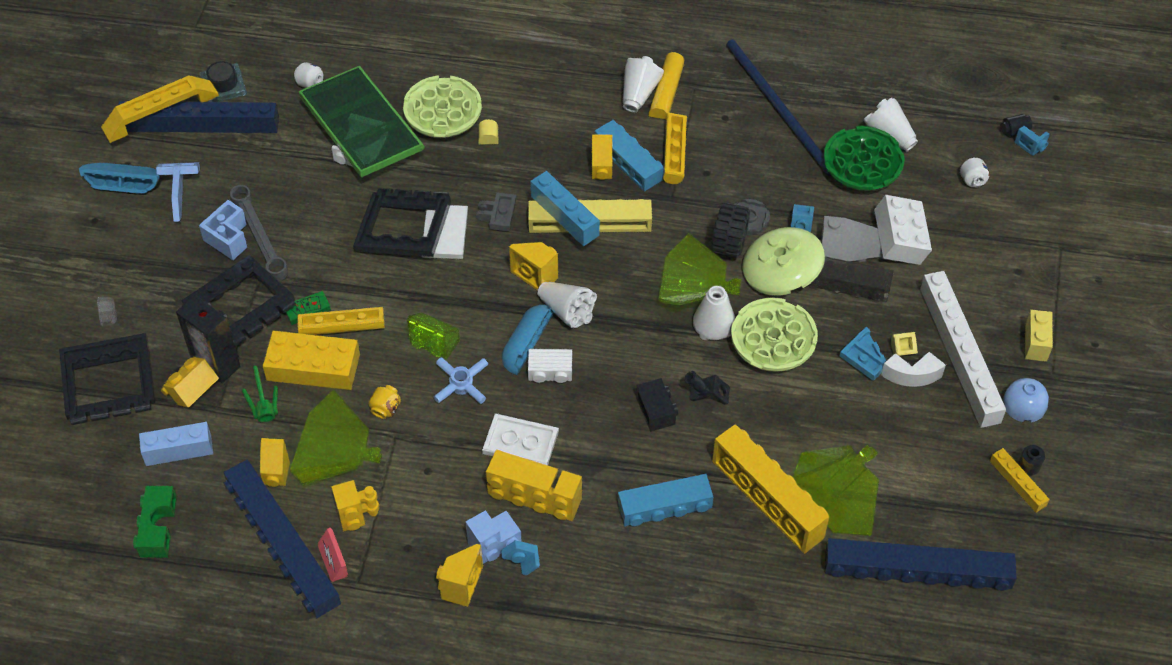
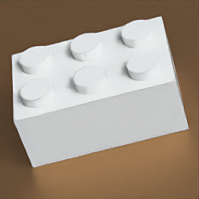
(902, 230)

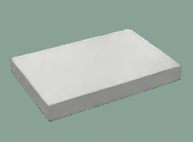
(453, 233)
(521, 438)

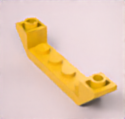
(156, 100)

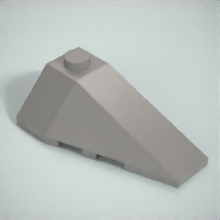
(850, 240)

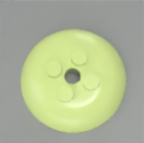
(442, 106)
(783, 261)
(775, 318)

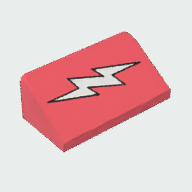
(332, 556)

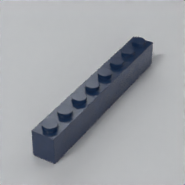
(210, 118)
(282, 539)
(920, 564)

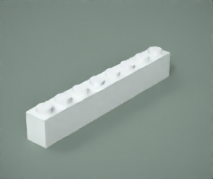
(962, 349)

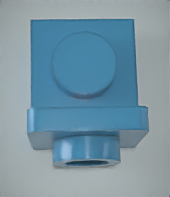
(1030, 141)
(802, 217)
(522, 553)

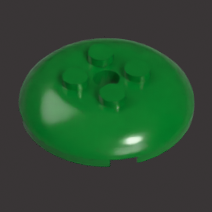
(864, 158)

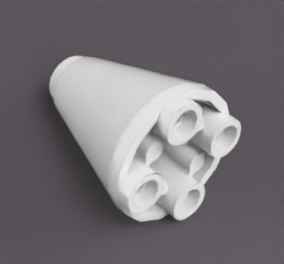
(639, 82)
(894, 122)
(568, 302)
(714, 315)

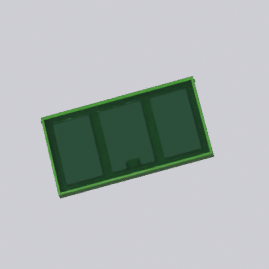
(361, 121)

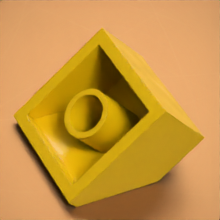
(534, 263)
(460, 575)

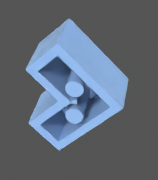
(224, 231)
(492, 533)

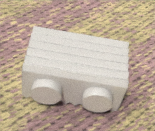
(550, 365)

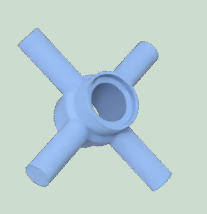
(457, 386)

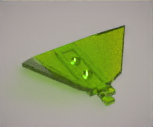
(691, 272)
(332, 442)
(841, 486)

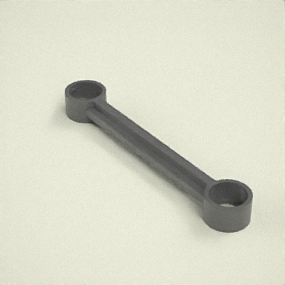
(259, 232)

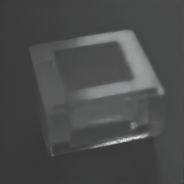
(106, 310)

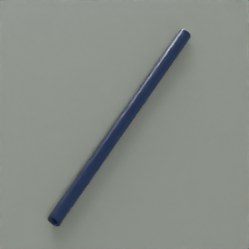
(778, 104)

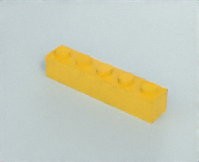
(1019, 480)

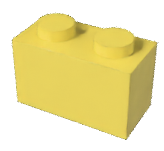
(1038, 335)

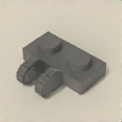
(498, 212)

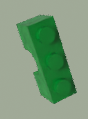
(156, 504)

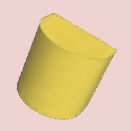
(488, 132)
(904, 344)

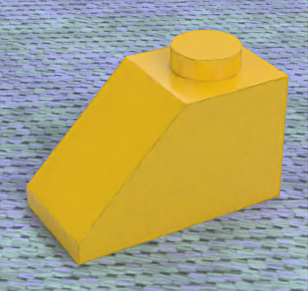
(601, 157)
(274, 462)

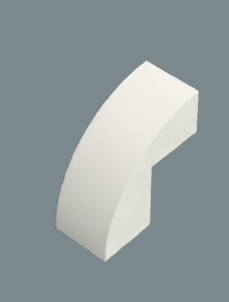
(922, 373)

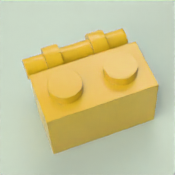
(190, 381)
(353, 504)

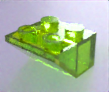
(432, 335)

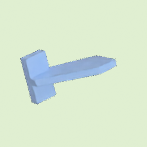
(177, 171)

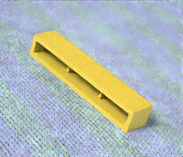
(613, 216)

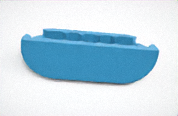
(120, 177)
(525, 337)

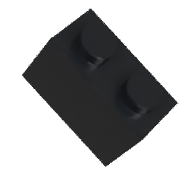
(656, 404)

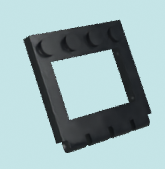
(405, 244)
(264, 313)
(101, 353)

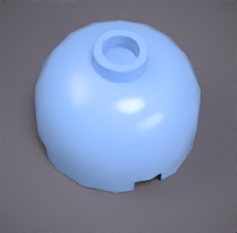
(1026, 400)

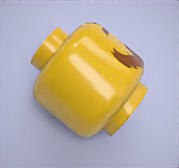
(384, 402)

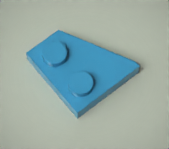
(864, 355)

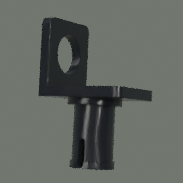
(706, 387)

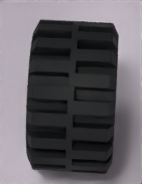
(730, 230)

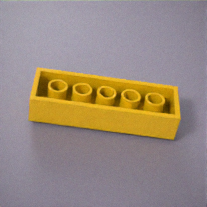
(770, 488)

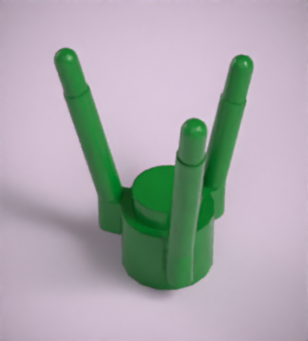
(264, 410)

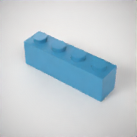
(632, 157)
(565, 208)
(665, 500)

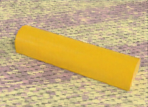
(667, 86)
(674, 148)
(341, 321)

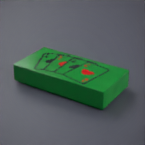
(311, 304)

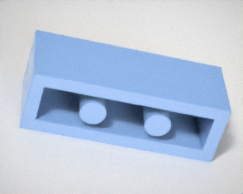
(176, 443)

